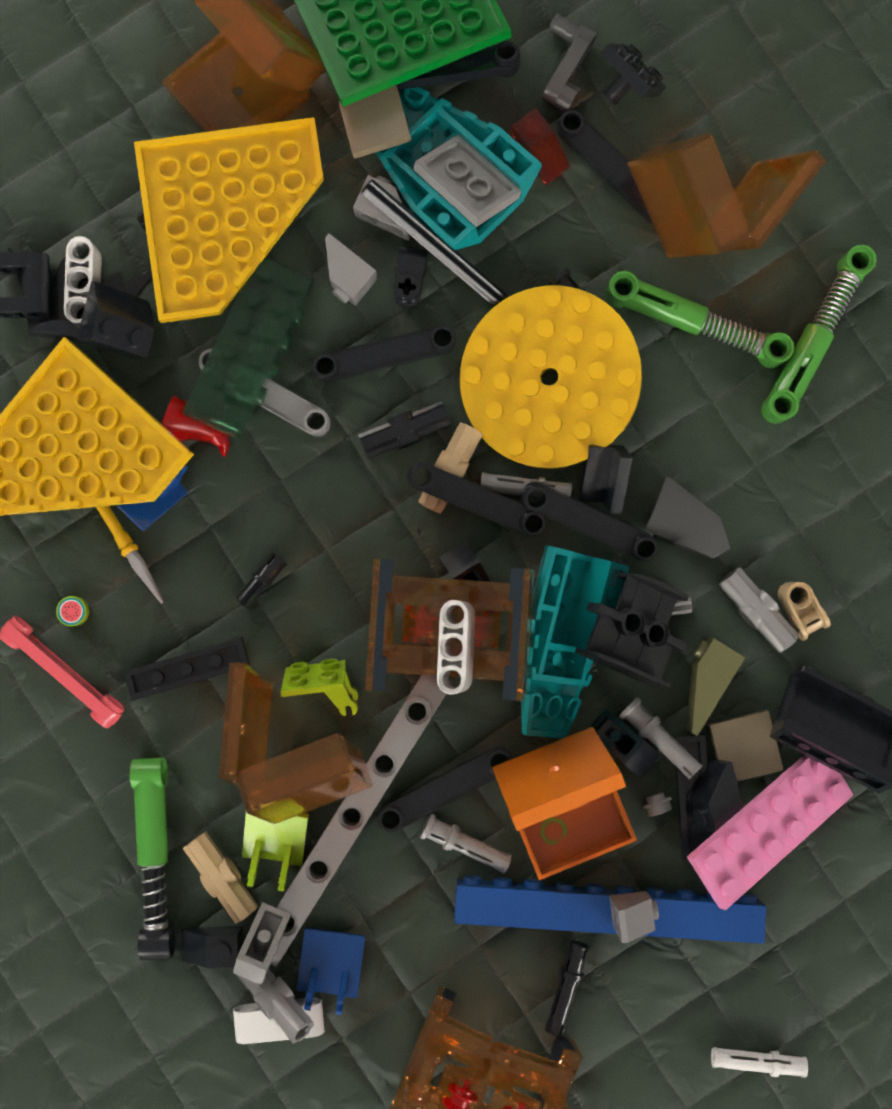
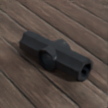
(405, 429)

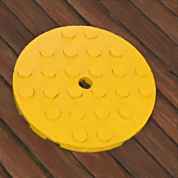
(541, 332)

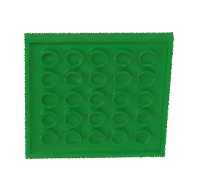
(388, 42)

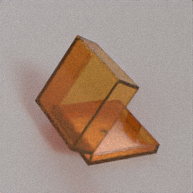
(253, 51)
(701, 211)
(291, 781)

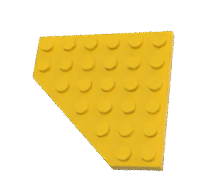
(220, 207)
(81, 441)

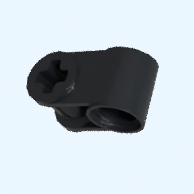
(409, 272)

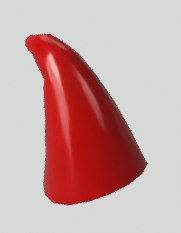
(186, 428)

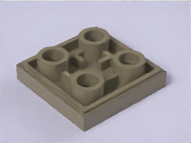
(375, 123)
(747, 744)

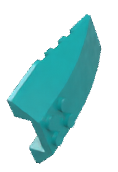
(430, 126)
(558, 627)

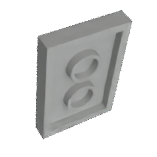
(467, 180)

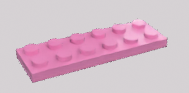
(768, 829)

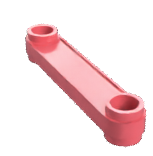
(105, 709)

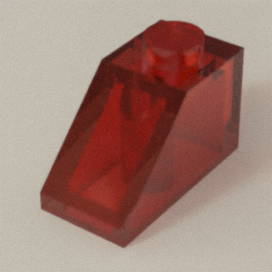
(540, 141)

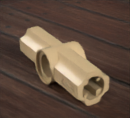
(454, 461)
(220, 877)

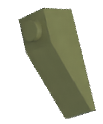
(710, 676)

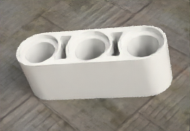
(76, 270)
(446, 659)
(255, 1027)

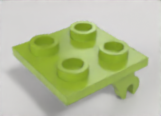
(326, 677)
(274, 842)

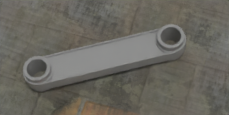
(287, 405)

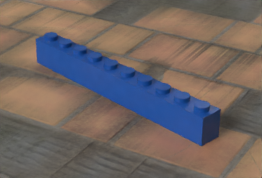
(589, 909)

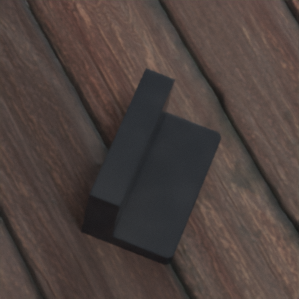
(606, 476)

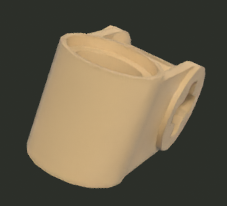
(805, 614)

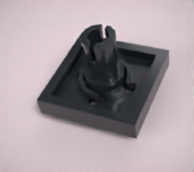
(632, 73)

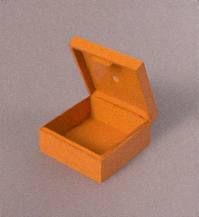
(569, 782)

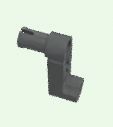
(559, 89)

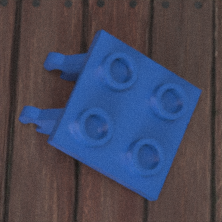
(147, 513)
(330, 965)

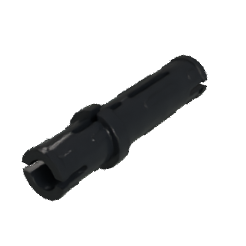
(571, 975)

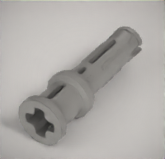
(650, 728)
(452, 838)

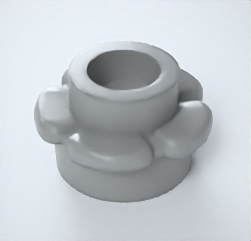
(657, 804)

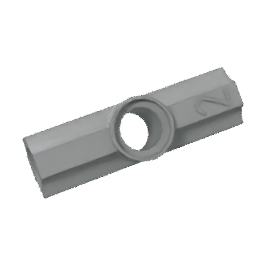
(759, 609)
(279, 1004)

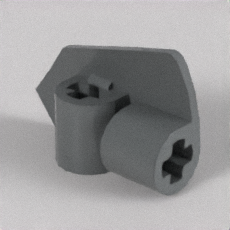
(686, 522)

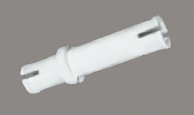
(759, 1062)

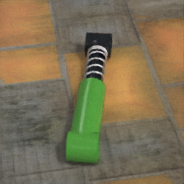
(149, 781)

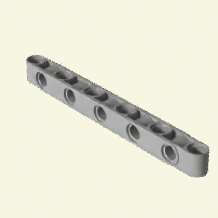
(340, 832)

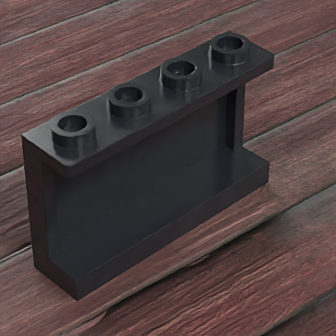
(836, 728)

